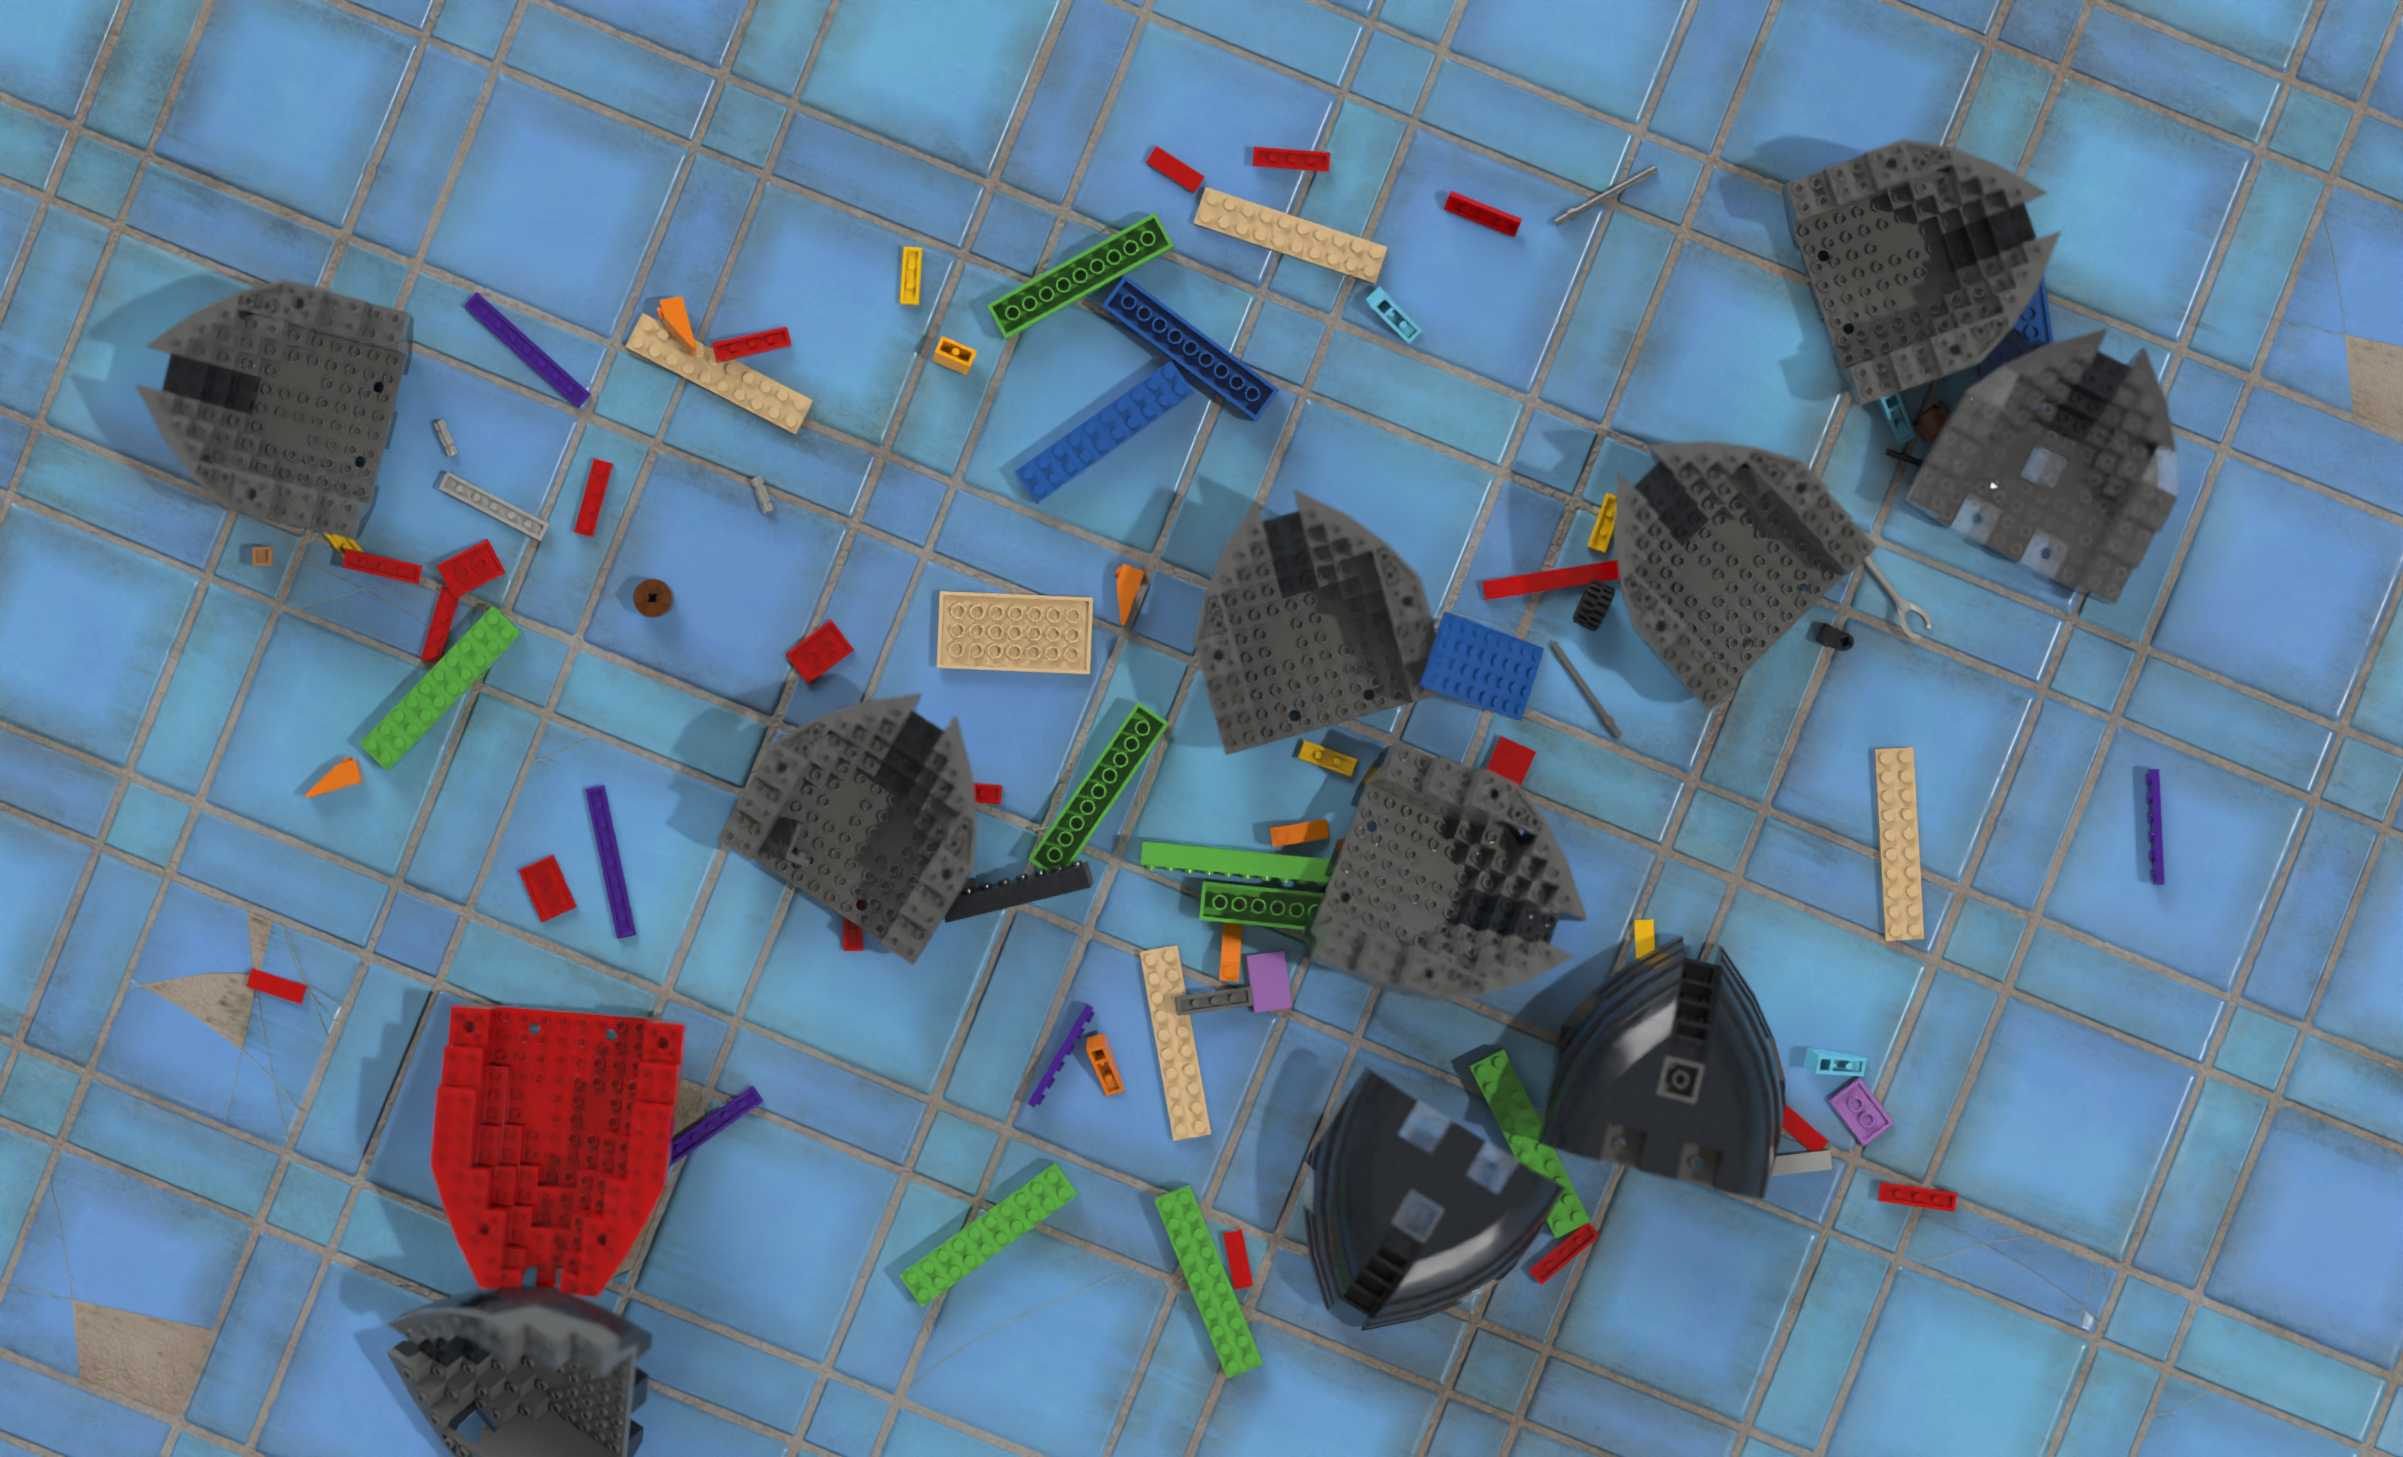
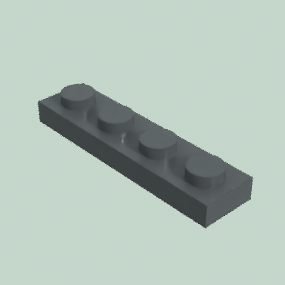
(1213, 1000)

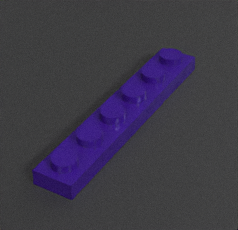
(2154, 817)
(1057, 1063)

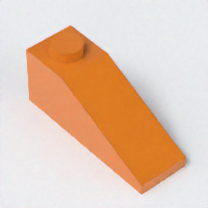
(676, 321)
(1127, 587)
(341, 776)
(1299, 833)
(1230, 952)
(1104, 1063)

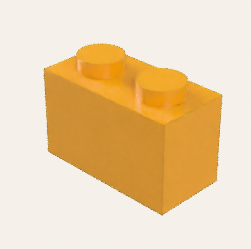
(954, 355)

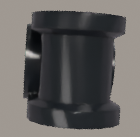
(1831, 637)

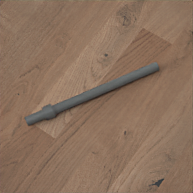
(1572, 213)
(1607, 721)

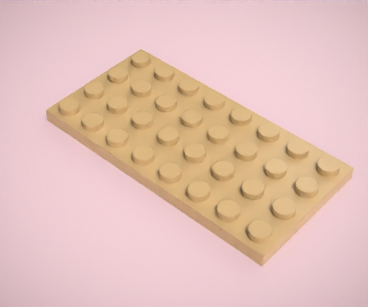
(1015, 632)

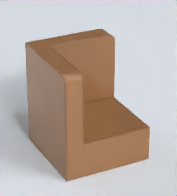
(263, 556)

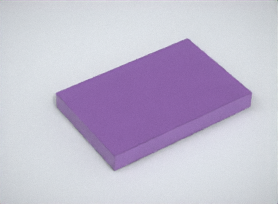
(1269, 981)
(1861, 1111)

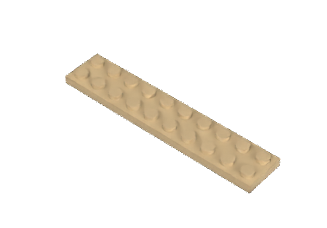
(1290, 235)
(727, 378)
(1899, 844)
(1175, 1044)

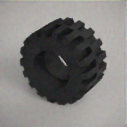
(1593, 605)

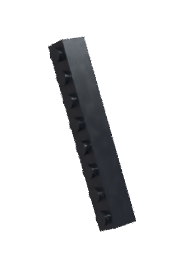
(1020, 890)

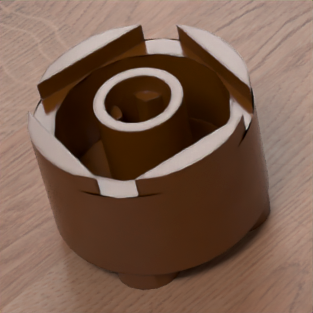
(1931, 421)
(664, 599)

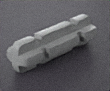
(445, 438)
(762, 494)

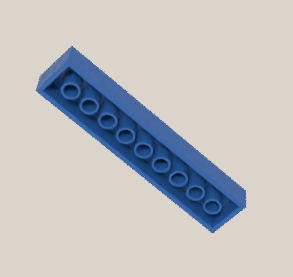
(1190, 348)
(1104, 432)

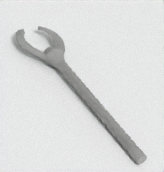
(1901, 604)

